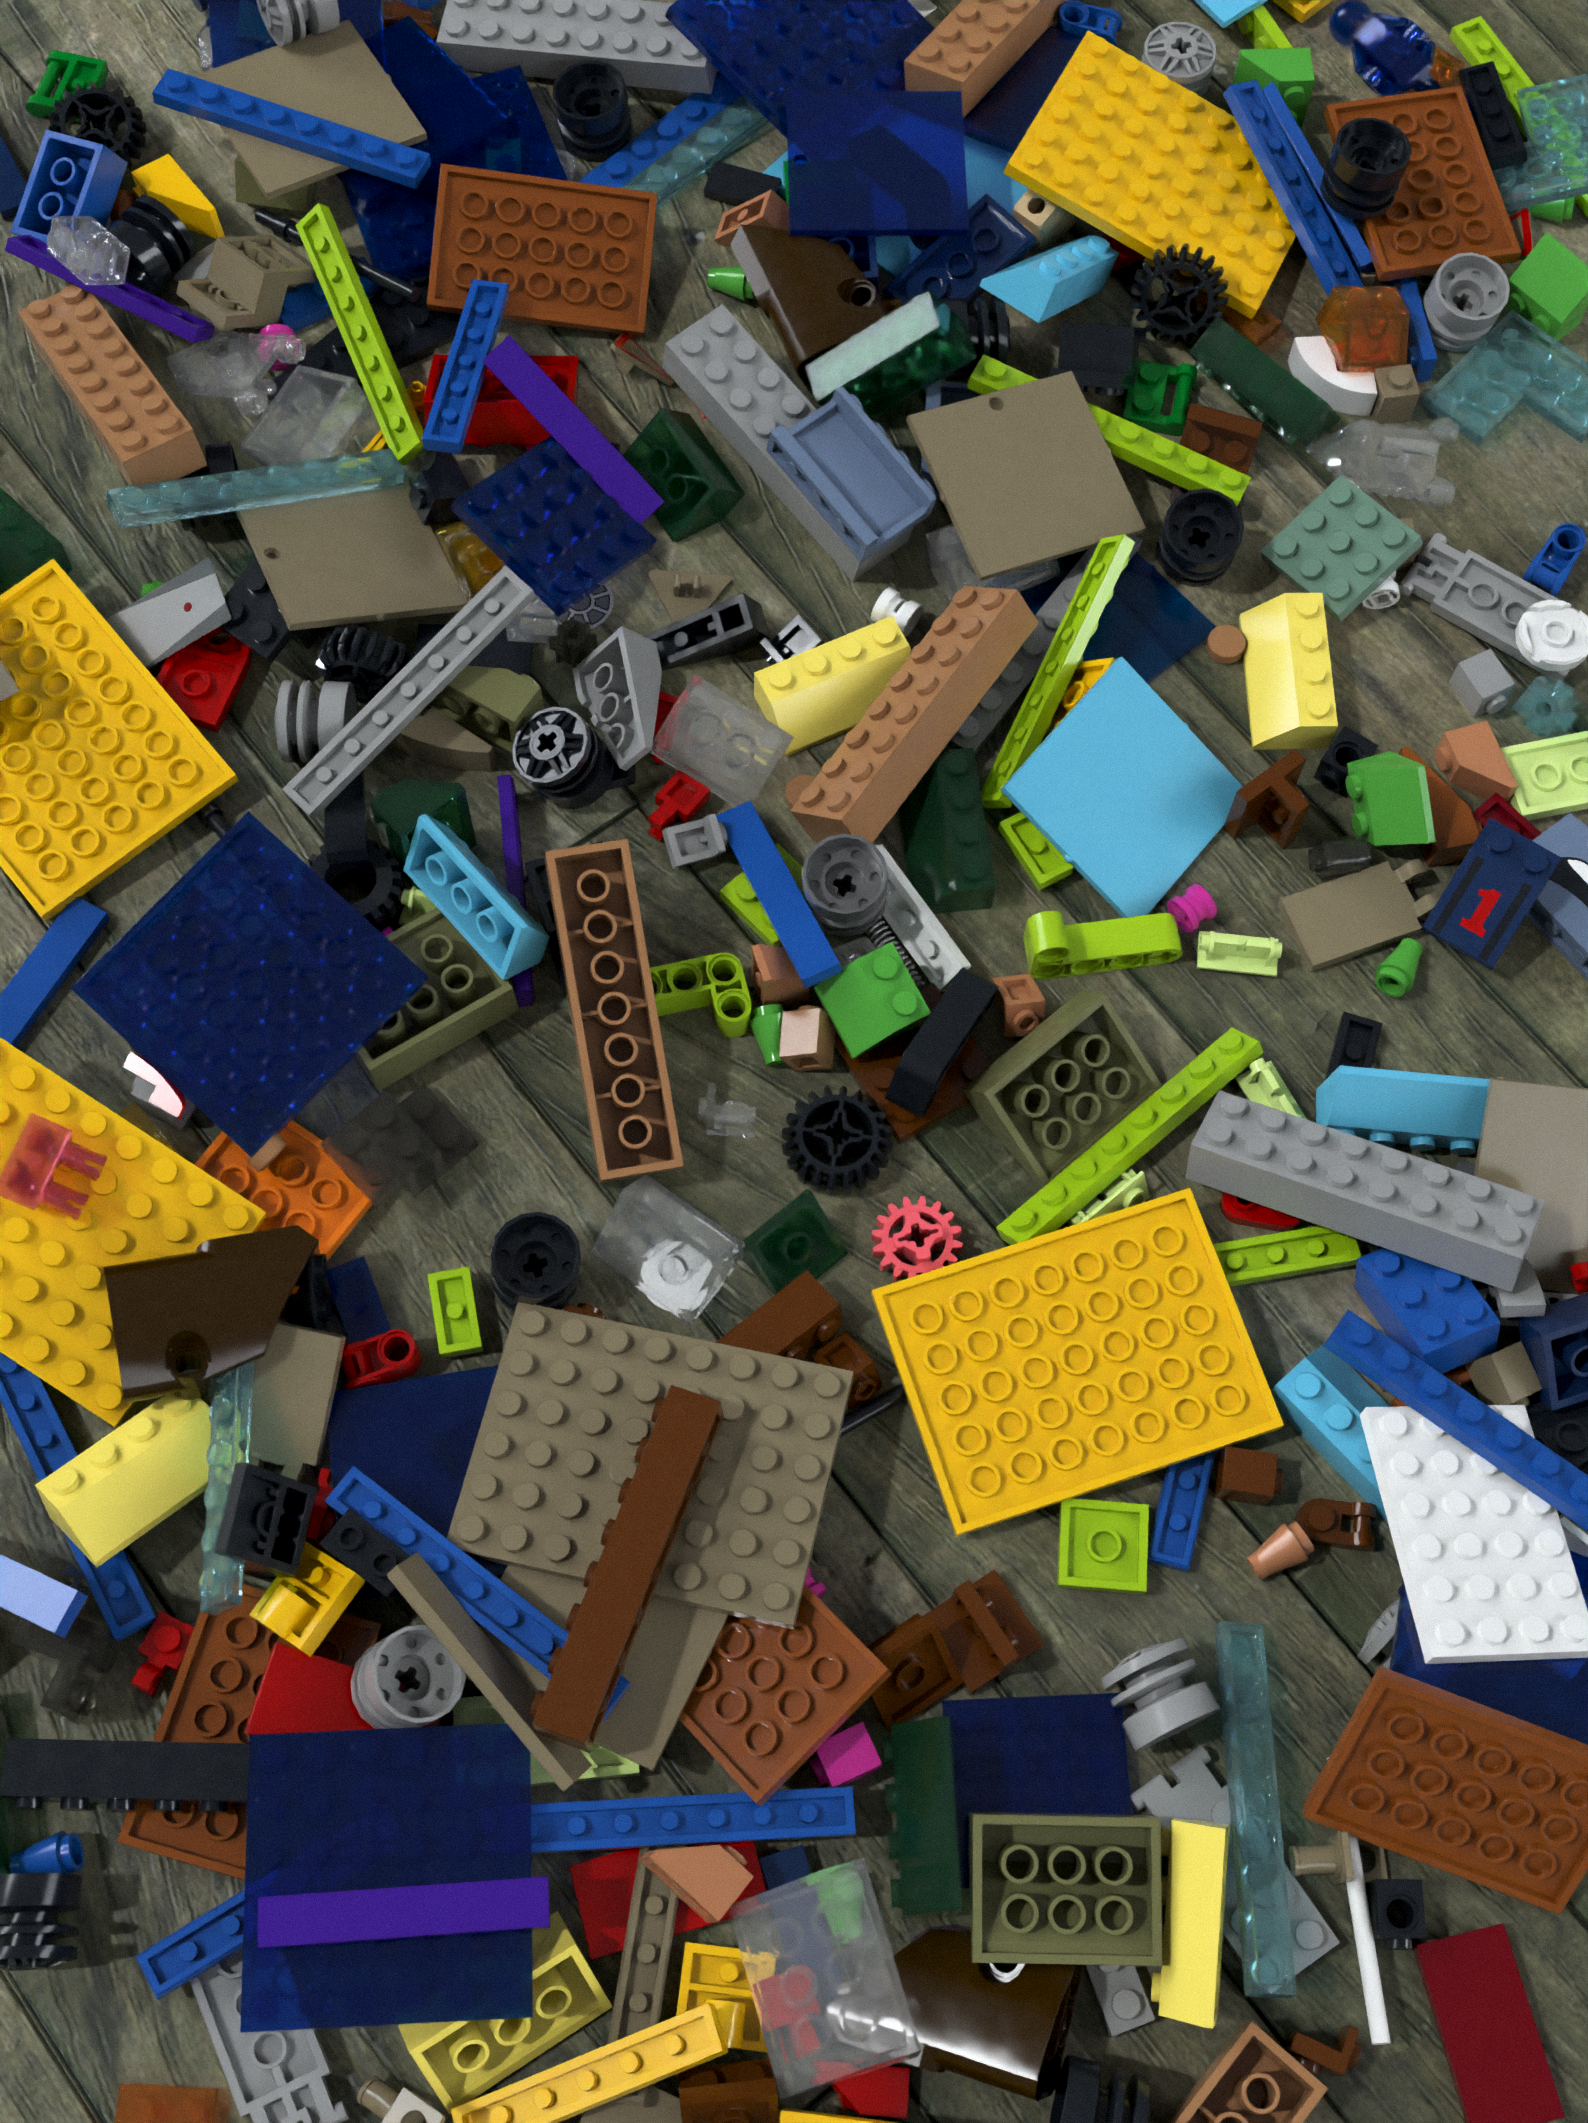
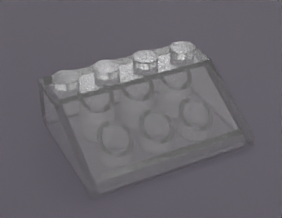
(824, 1979)

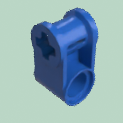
(1080, 17)
(1554, 563)

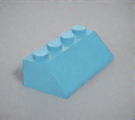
(1054, 277)
(473, 899)
(1404, 1107)
(1324, 1405)

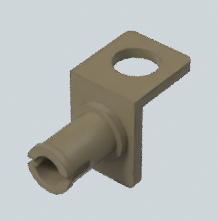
(1335, 1859)
(395, 2106)

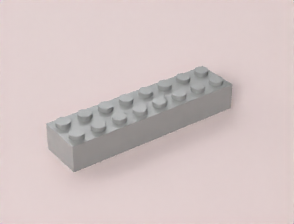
(559, 33)
(745, 401)
(1365, 1190)

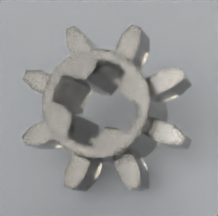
(573, 641)

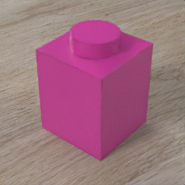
(845, 1758)

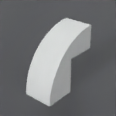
(1316, 368)

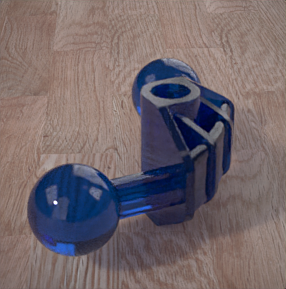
(1386, 49)

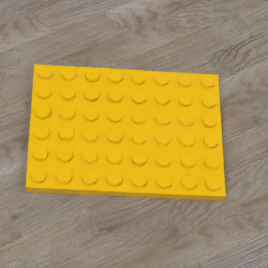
(1154, 169)
(87, 747)
(136, 1210)
(1075, 1361)

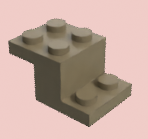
(246, 282)

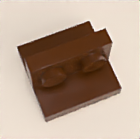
(1221, 436)
(1271, 802)
(985, 1630)
(919, 1669)
(729, 2093)

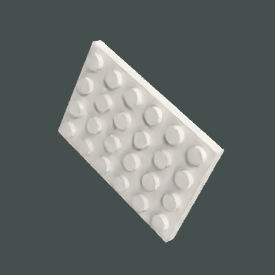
(1474, 1546)

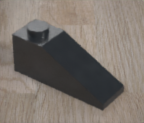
(711, 633)

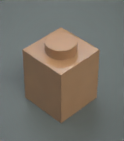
(807, 1039)

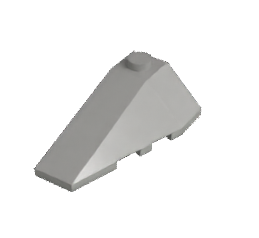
(622, 693)

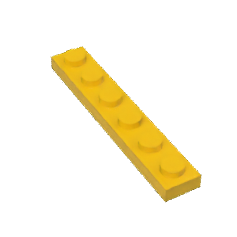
(604, 2072)

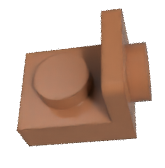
(1021, 1004)

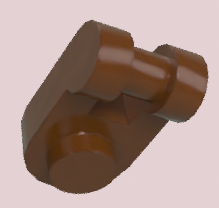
(1322, 1523)

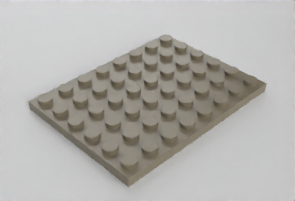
(566, 1436)

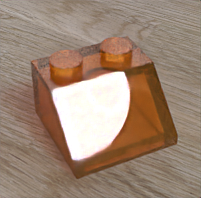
(1365, 327)

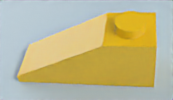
(172, 187)

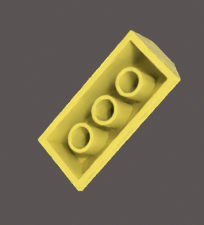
(1289, 673)
(831, 684)
(131, 1477)
(1193, 1921)
(475, 2055)

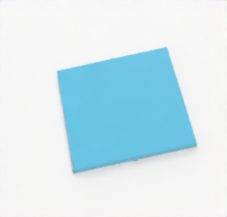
(1124, 791)

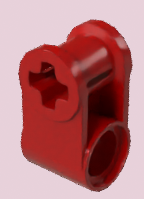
(375, 1361)

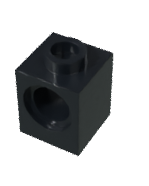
(1346, 748)
(1407, 1894)

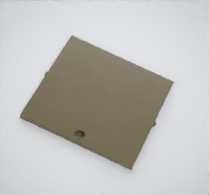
(324, 77)
(1025, 474)
(351, 559)
(1539, 1145)
(660, 1666)

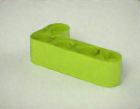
(1098, 946)
(706, 990)

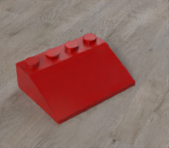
(497, 413)

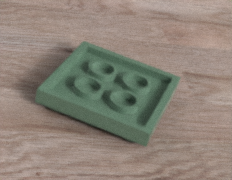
(1341, 547)

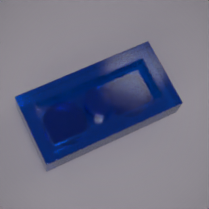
(357, 1300)

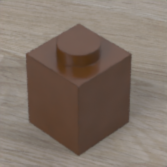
(1247, 1476)

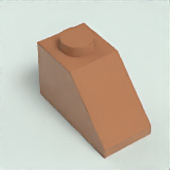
(763, 210)
(1475, 761)
(775, 977)
(701, 1876)

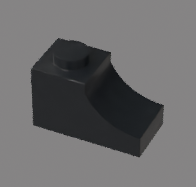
(437, 488)

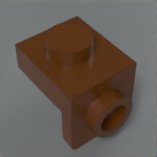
(1318, 2057)

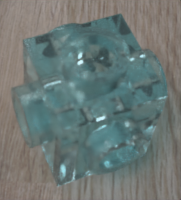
(1535, 706)

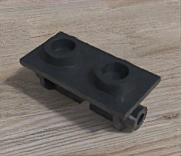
(311, 1305)
(364, 1551)

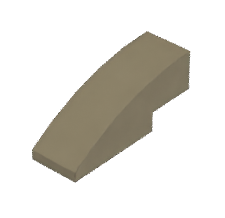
(445, 743)

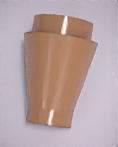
(1282, 1550)

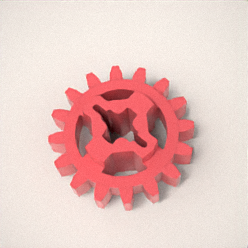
(901, 1247)

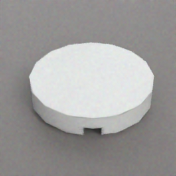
(1553, 635)

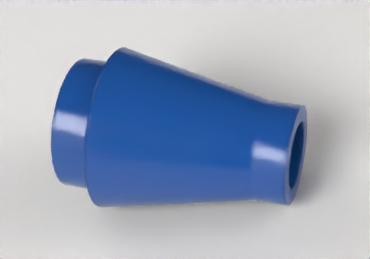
(52, 1855)

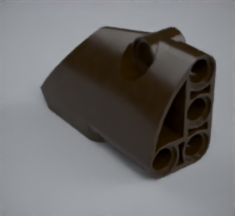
(806, 291)
(202, 1309)
(987, 2018)

